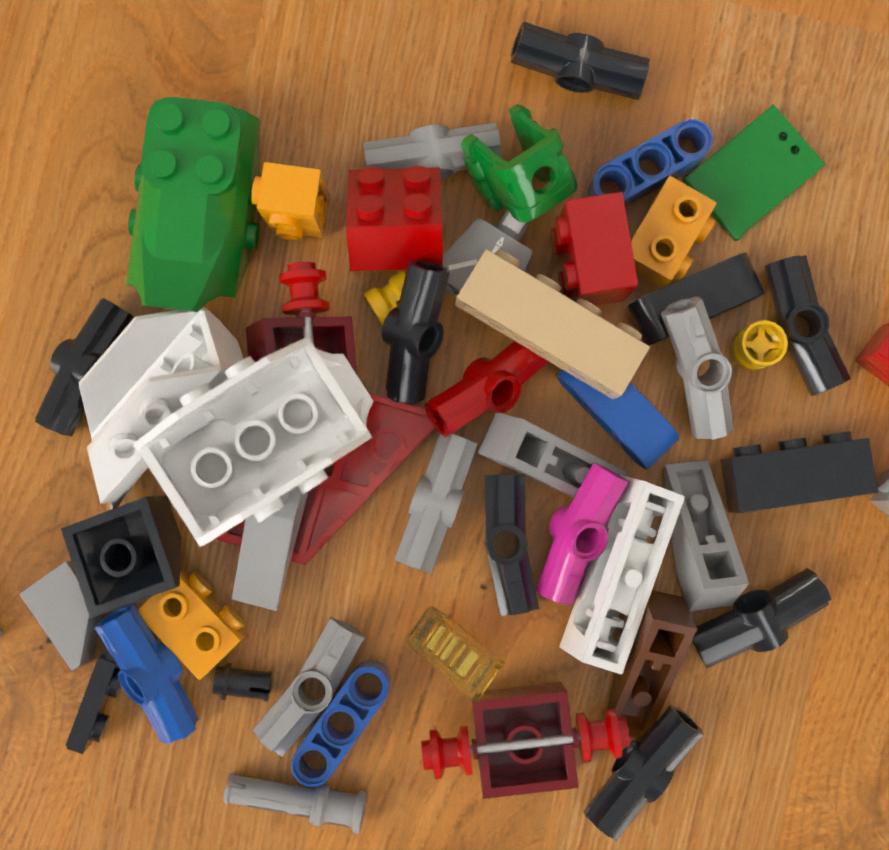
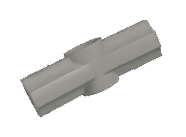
(693, 344)
(296, 710)

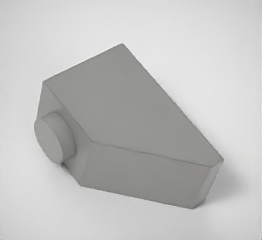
(63, 615)

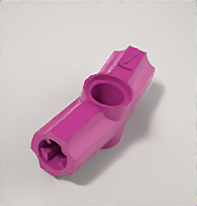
(580, 534)

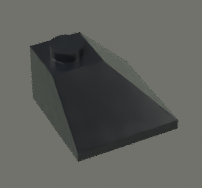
(125, 554)

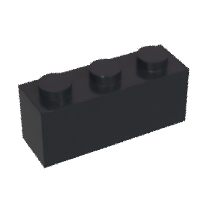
(798, 473)

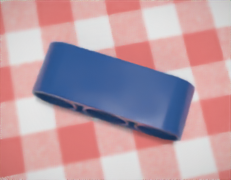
(661, 150)
(627, 420)
(326, 738)

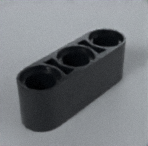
(719, 286)

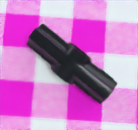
(579, 61)
(796, 296)
(414, 331)
(72, 360)
(512, 573)
(761, 619)
(643, 772)

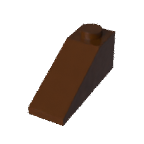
(652, 662)

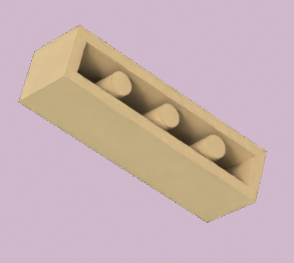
(552, 324)

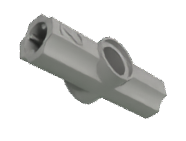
(430, 148)
(436, 502)

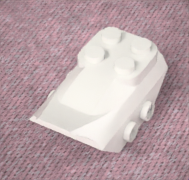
(142, 384)
(257, 436)

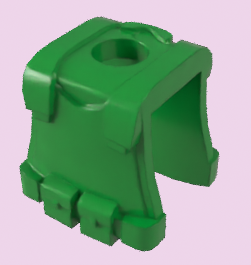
(510, 183)

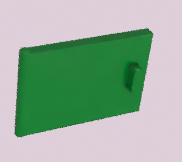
(755, 171)

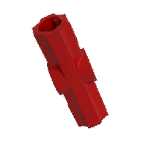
(484, 386)

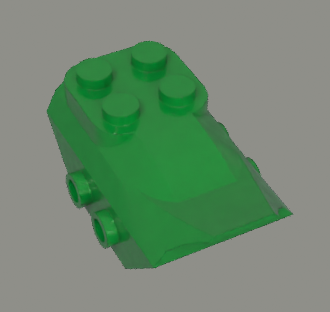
(194, 203)

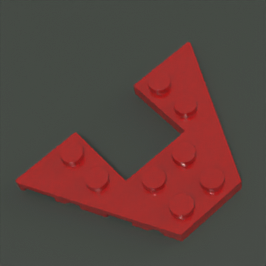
(395, 434)

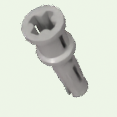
(317, 804)

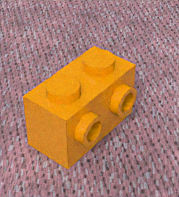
(292, 200)
(669, 230)
(194, 624)

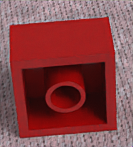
(393, 217)
(595, 249)

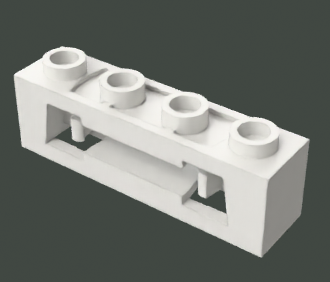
(621, 577)

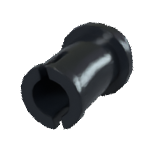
(241, 683)

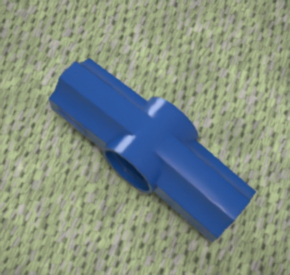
(148, 673)

